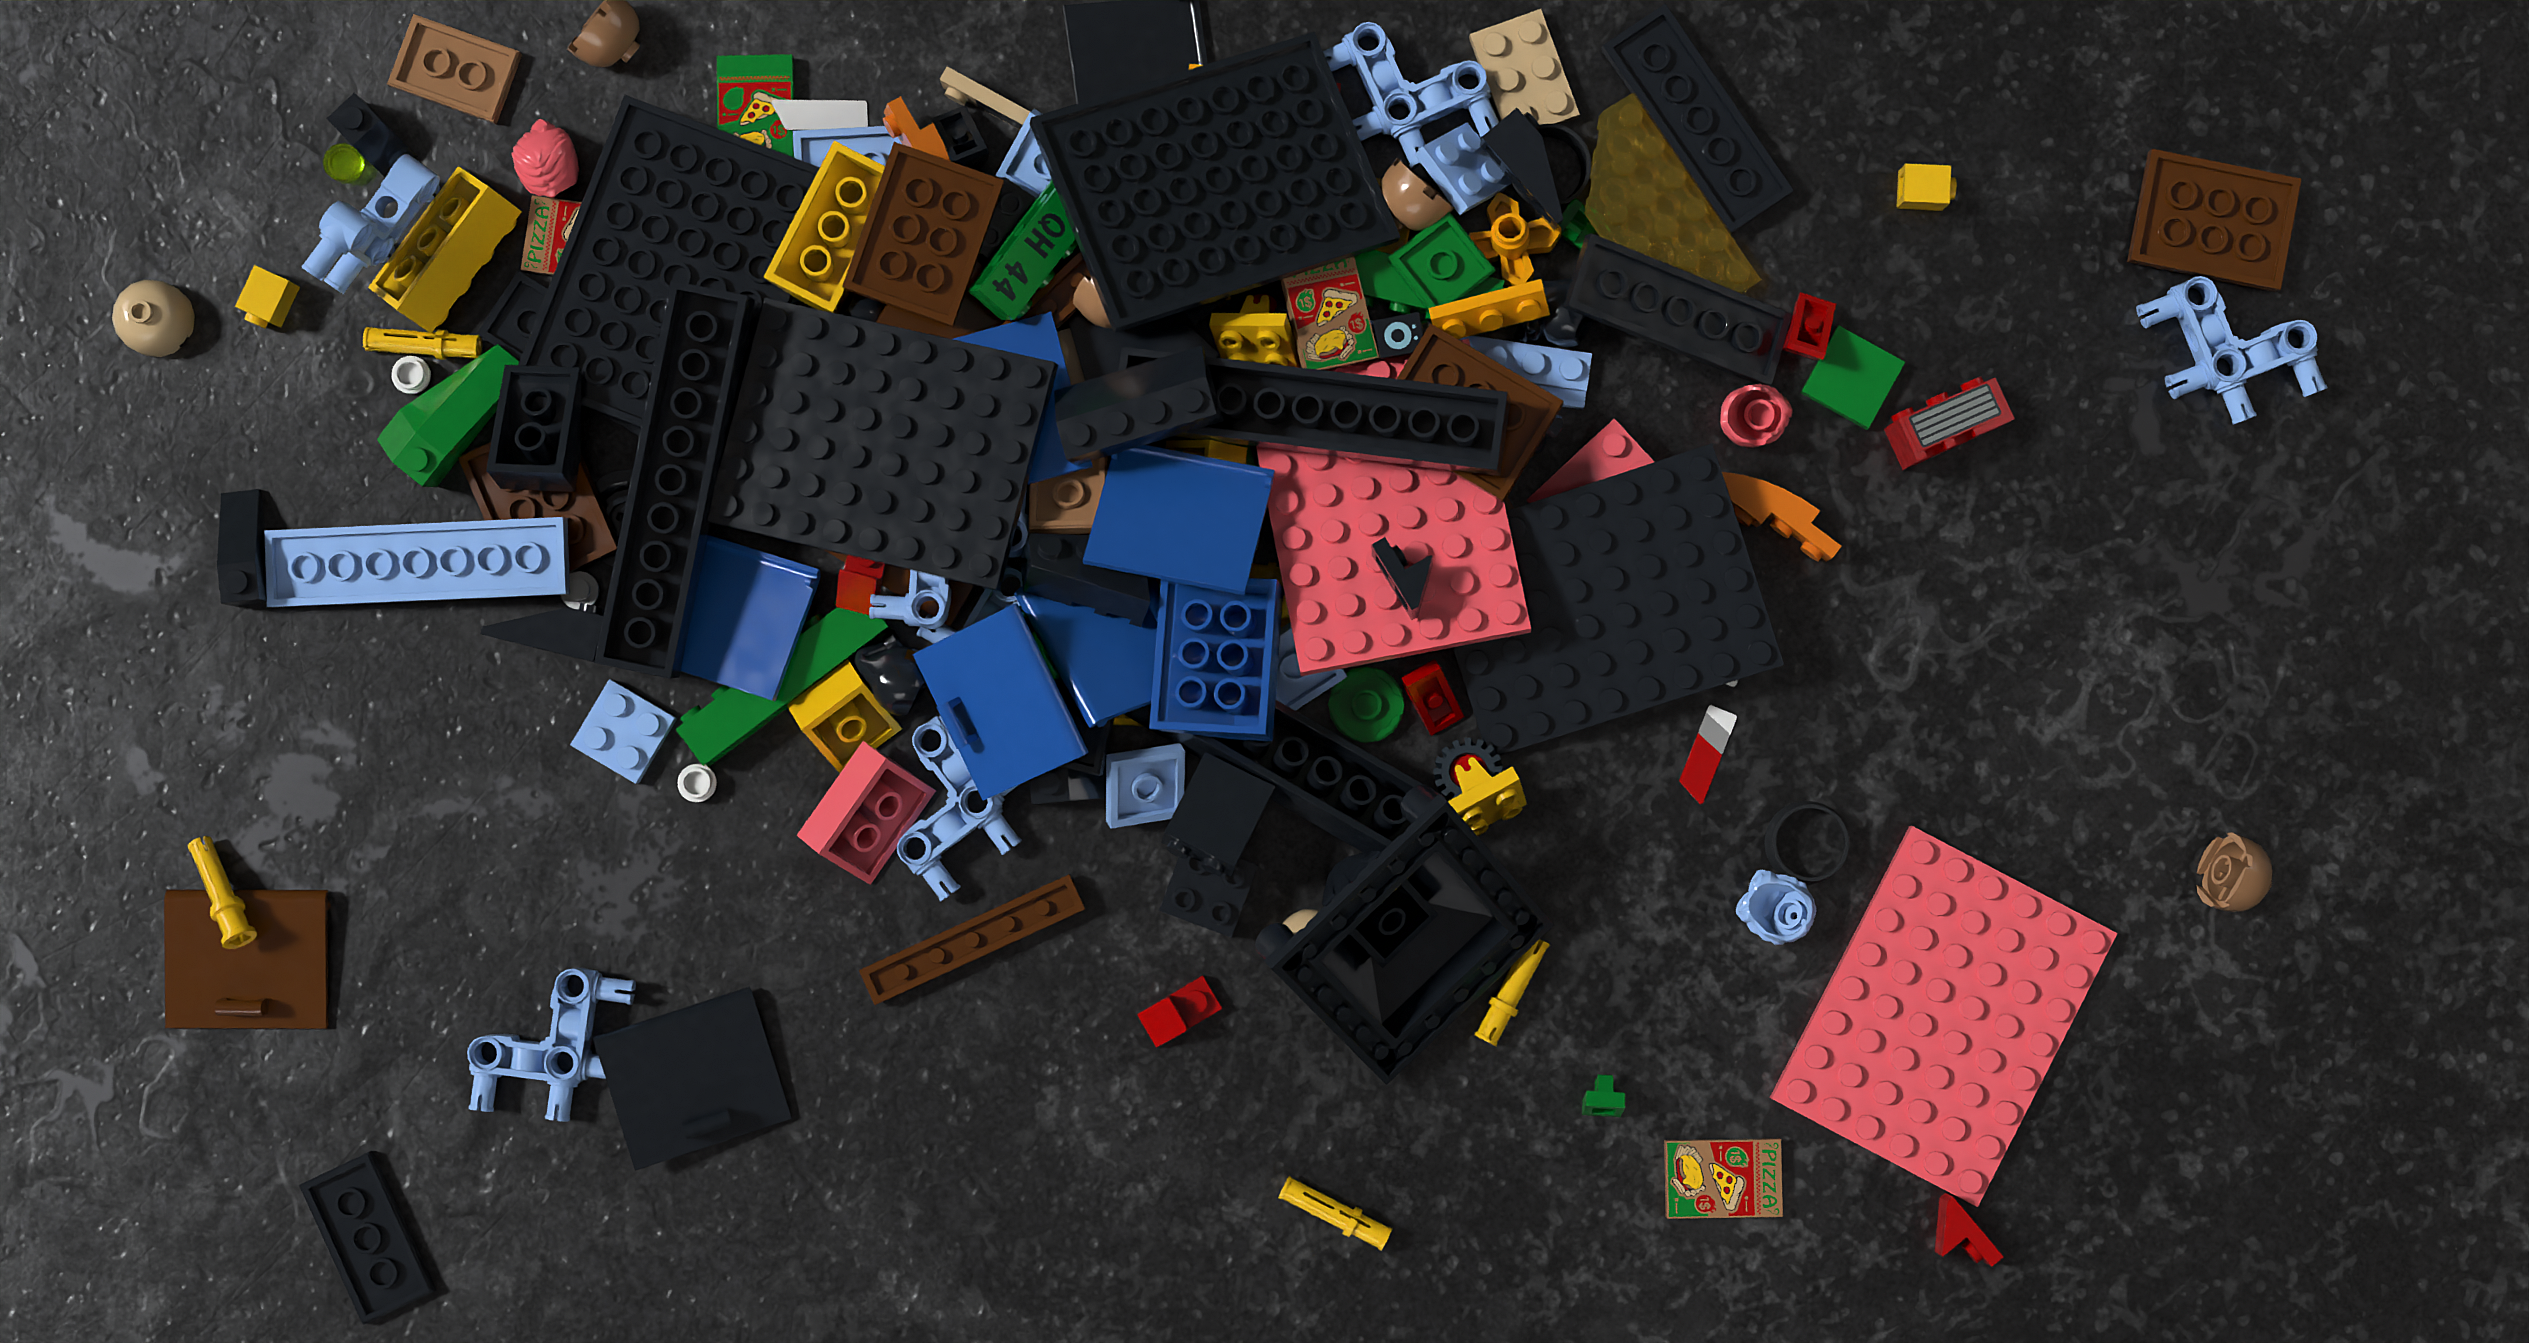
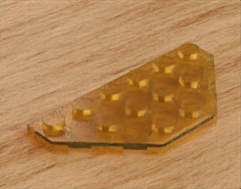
(1653, 205)

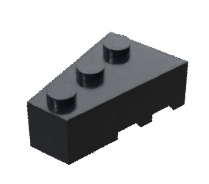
(1055, 570)

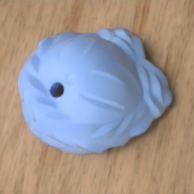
(1773, 903)

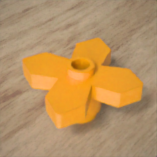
(1514, 240)

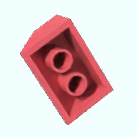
(866, 813)

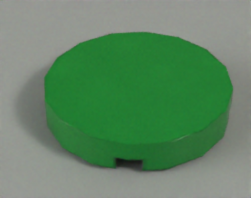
(1366, 705)

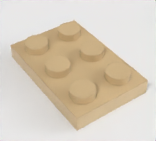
(1524, 69)

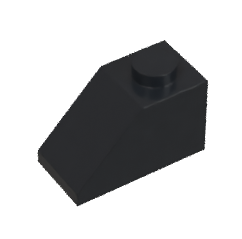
(369, 133)

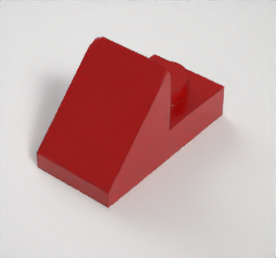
(1810, 327)
(857, 583)
(1432, 697)
(1179, 1011)
(1956, 1225)

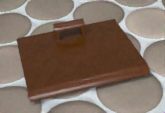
(265, 984)

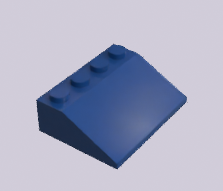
(1217, 660)

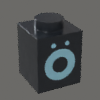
(1398, 334)

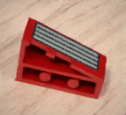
(1948, 421)

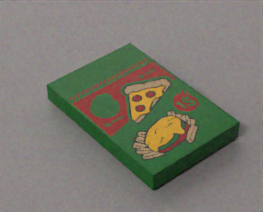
(745, 96)

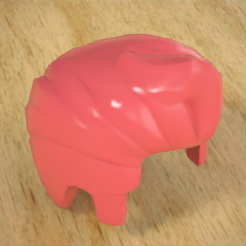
(546, 160)
(1755, 415)

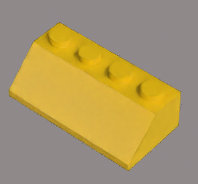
(826, 230)
(445, 250)

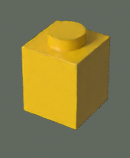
(1925, 187)
(266, 298)

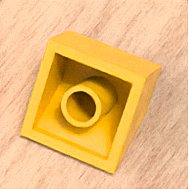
(841, 715)

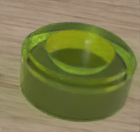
(343, 163)

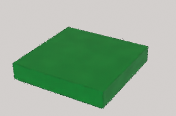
(1441, 263)
(1852, 377)

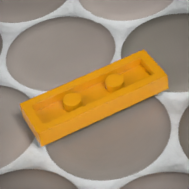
(1491, 310)

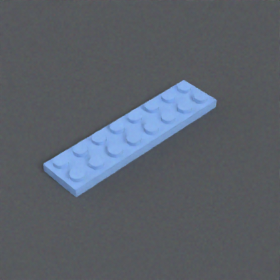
(417, 562)

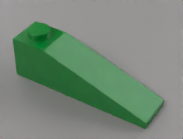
(446, 419)

